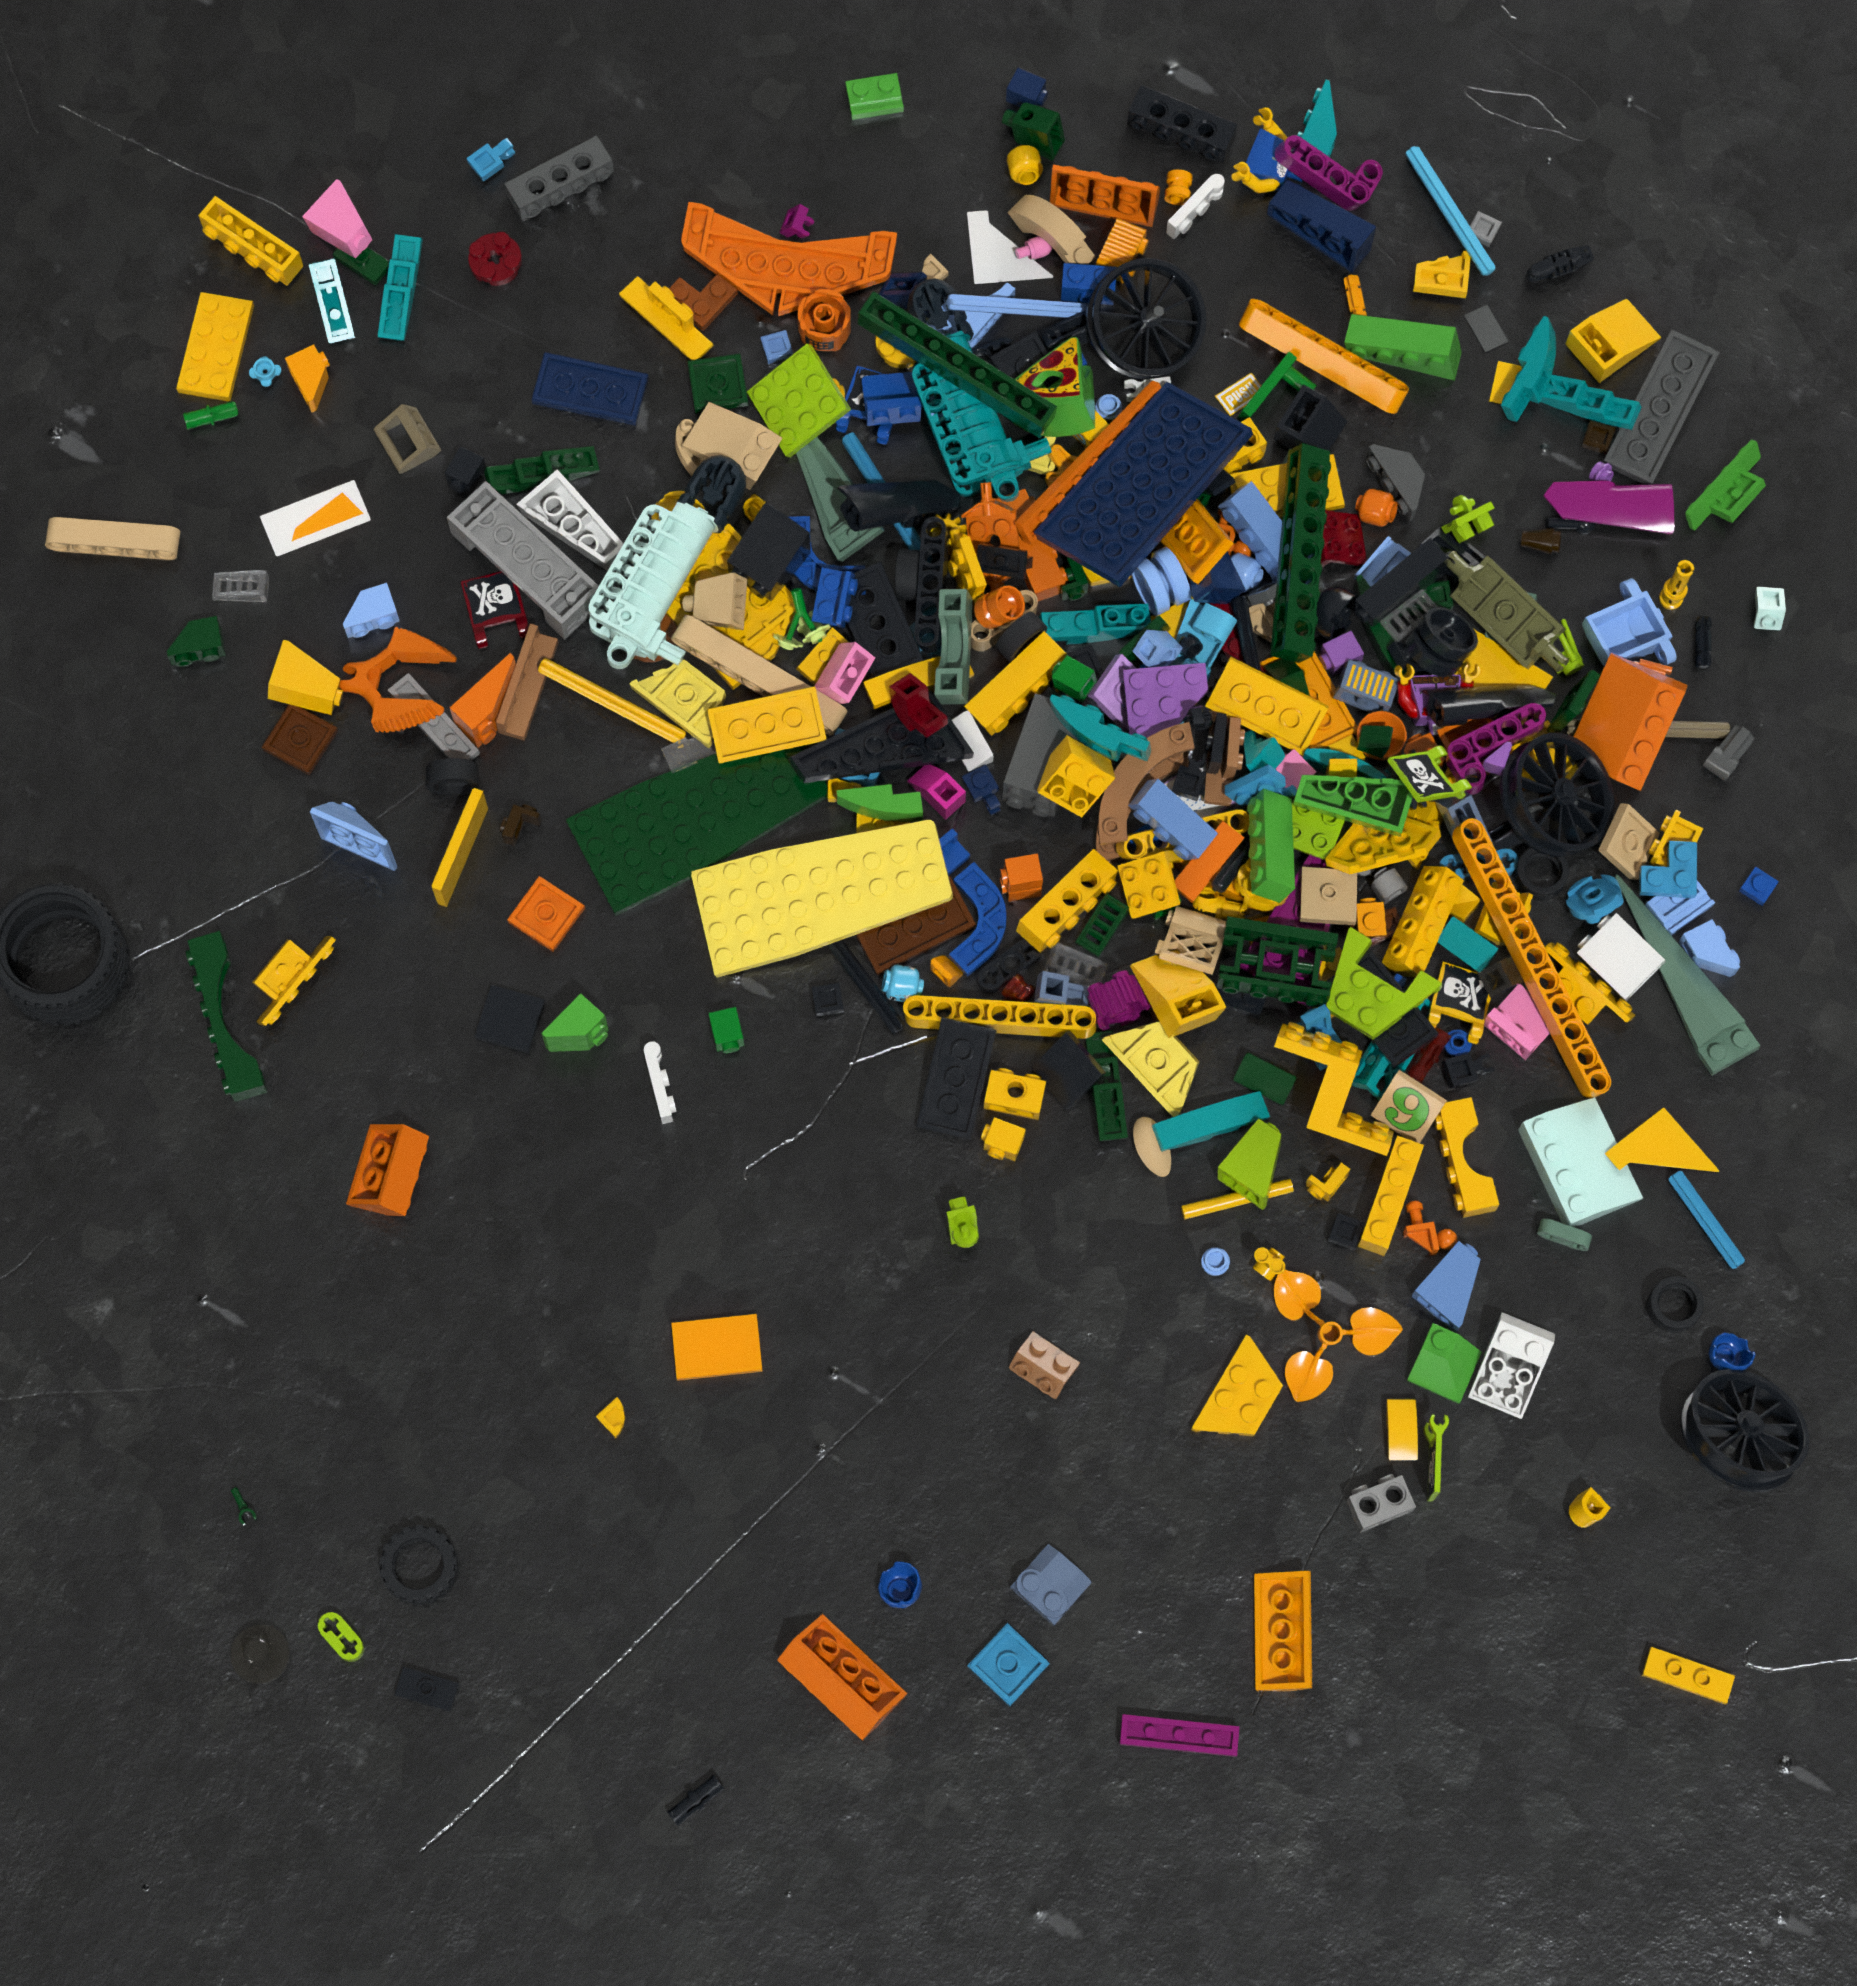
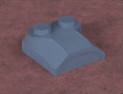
(1051, 1584)

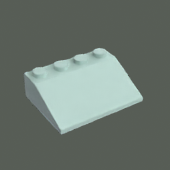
(1572, 1163)

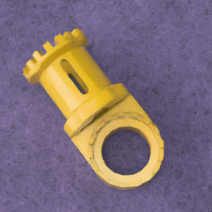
(1212, 902)

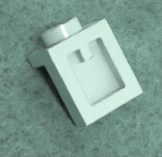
(1769, 608)

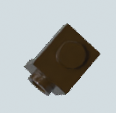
(513, 824)

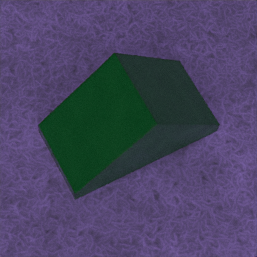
(1288, 673)

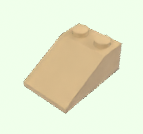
(732, 436)

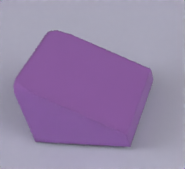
(1496, 761)

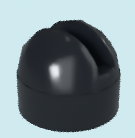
(1190, 646)

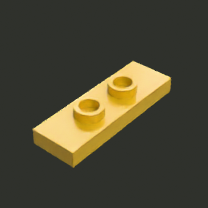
(1688, 1675)

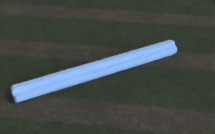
(1014, 306)

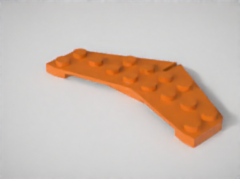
(768, 266)

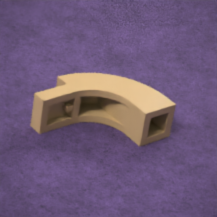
(1055, 227)

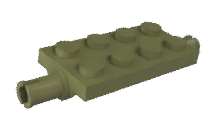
(1507, 612)

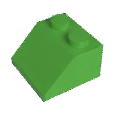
(576, 1028)

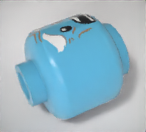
(901, 983)

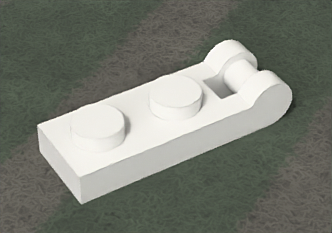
(1196, 205)
(659, 1082)

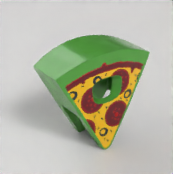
(1071, 393)

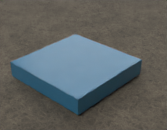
(1008, 1664)

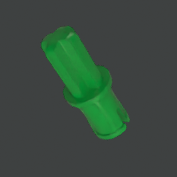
(210, 414)

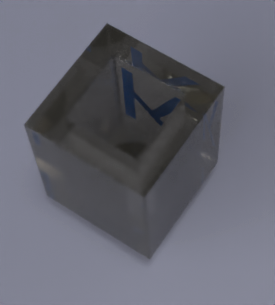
(1500, 977)

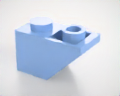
(371, 611)
(1709, 950)

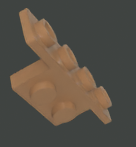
(1231, 762)

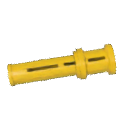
(1680, 579)

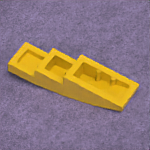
(925, 671)

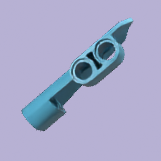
(1212, 629)

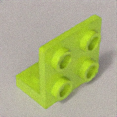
(1314, 832)

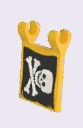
(1462, 998)

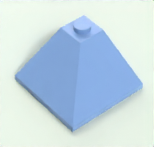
(350, 831)

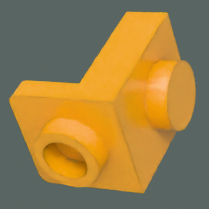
(1371, 918)

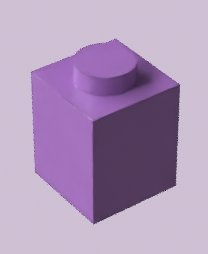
(1338, 651)

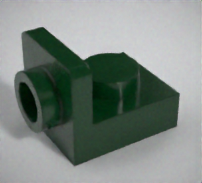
(1077, 582)

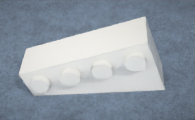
(570, 518)

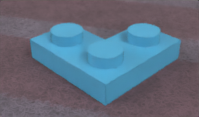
(1676, 879)

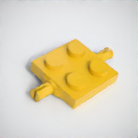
(965, 566)

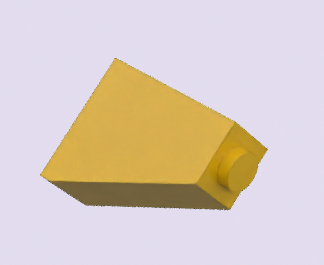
(303, 681)

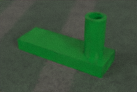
(1282, 371)

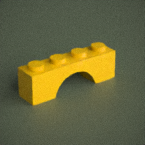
(1474, 1192)
(1390, 1195)

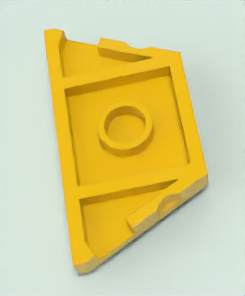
(1241, 1394)

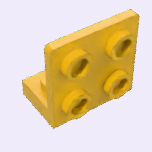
(1150, 883)

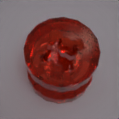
(1018, 989)

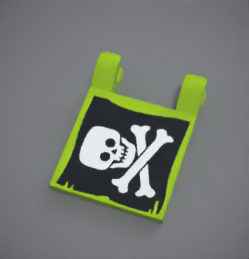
(1424, 776)
(1435, 1450)

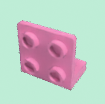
(1518, 1022)

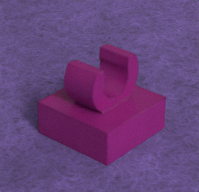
(794, 222)

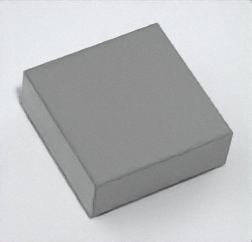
(1485, 228)

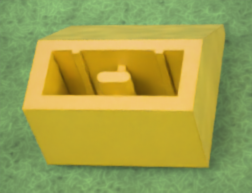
(1075, 776)

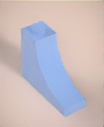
(979, 321)

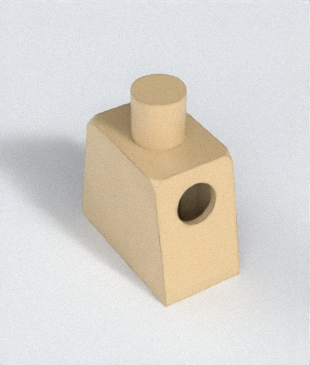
(719, 601)

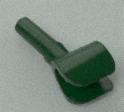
(242, 1506)

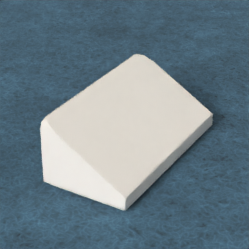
(976, 741)

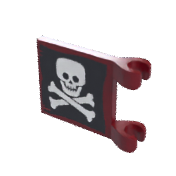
(493, 602)

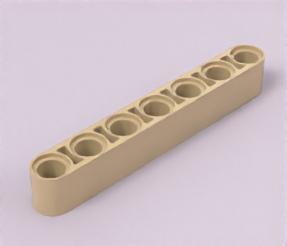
(748, 667)

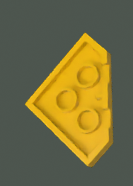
(1368, 848)

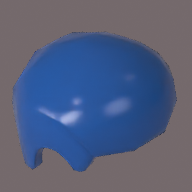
(1730, 1352)
(900, 1585)

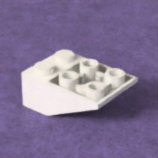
(1512, 1365)

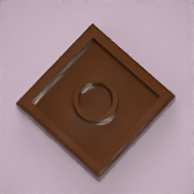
(300, 739)

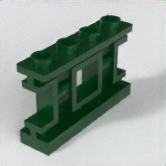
(1278, 940)

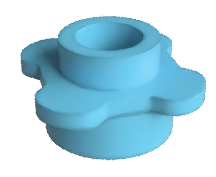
(261, 364)

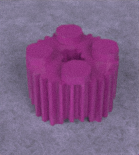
(1117, 1000)

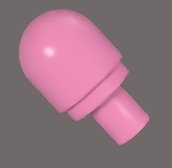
(1034, 249)

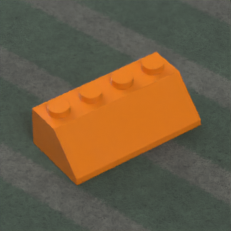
(841, 1676)

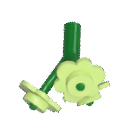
(812, 631)

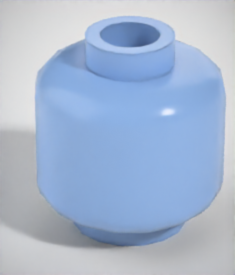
(1248, 570)

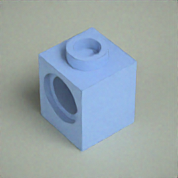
(1157, 648)

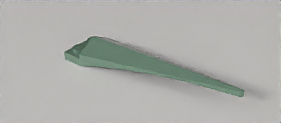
(823, 477)
(1709, 1018)

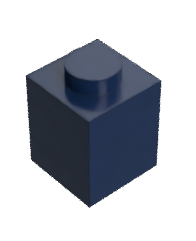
(1026, 88)

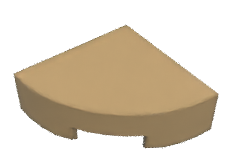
(934, 268)

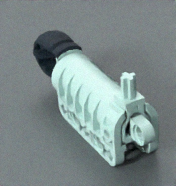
(662, 568)

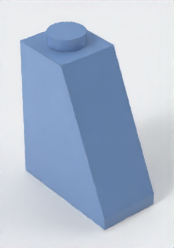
(1450, 1285)

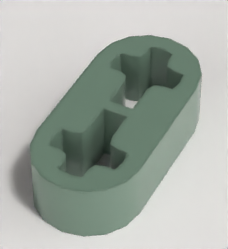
(1564, 1234)

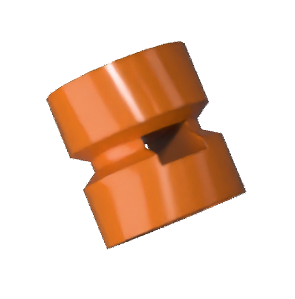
(999, 607)

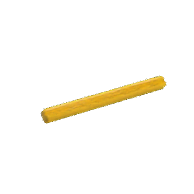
(611, 701)

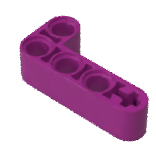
(1327, 167)
(1496, 738)

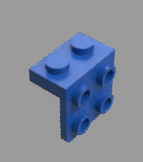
(890, 399)

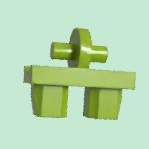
(1463, 508)
(962, 1223)

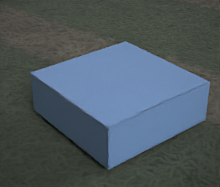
(776, 346)

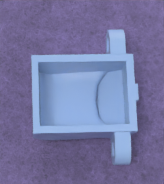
(1630, 628)

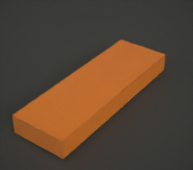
(1202, 870)

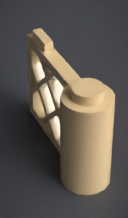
(1197, 930)

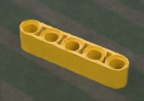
(1144, 839)

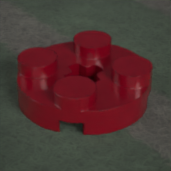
(490, 245)

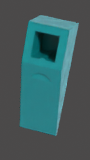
(1320, 122)

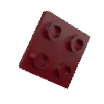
(1343, 539)

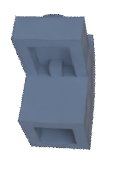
(1056, 989)

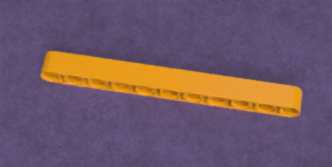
(1531, 972)

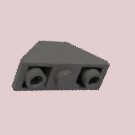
(1398, 475)

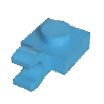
(488, 160)

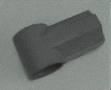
(1726, 757)

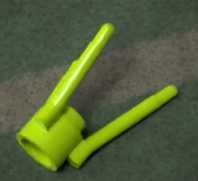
(1575, 661)

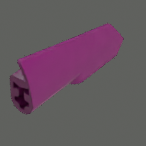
(1605, 503)

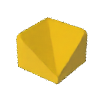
(1464, 904)

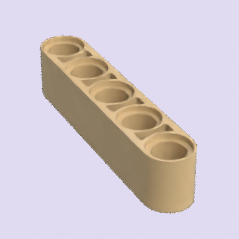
(112, 538)

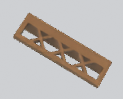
(525, 684)

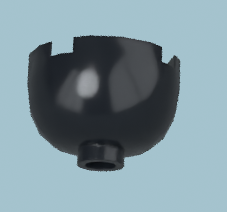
(1334, 611)

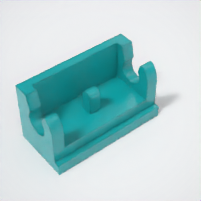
(1467, 945)

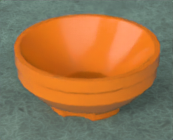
(1385, 718)

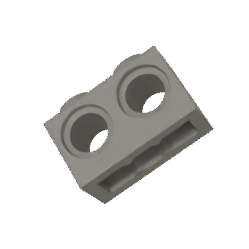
(1383, 1508)

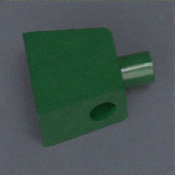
(1036, 128)

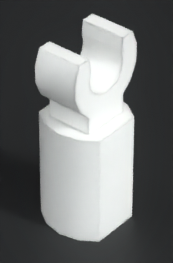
(1139, 386)

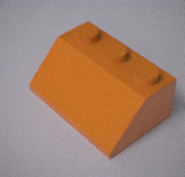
(388, 1169)

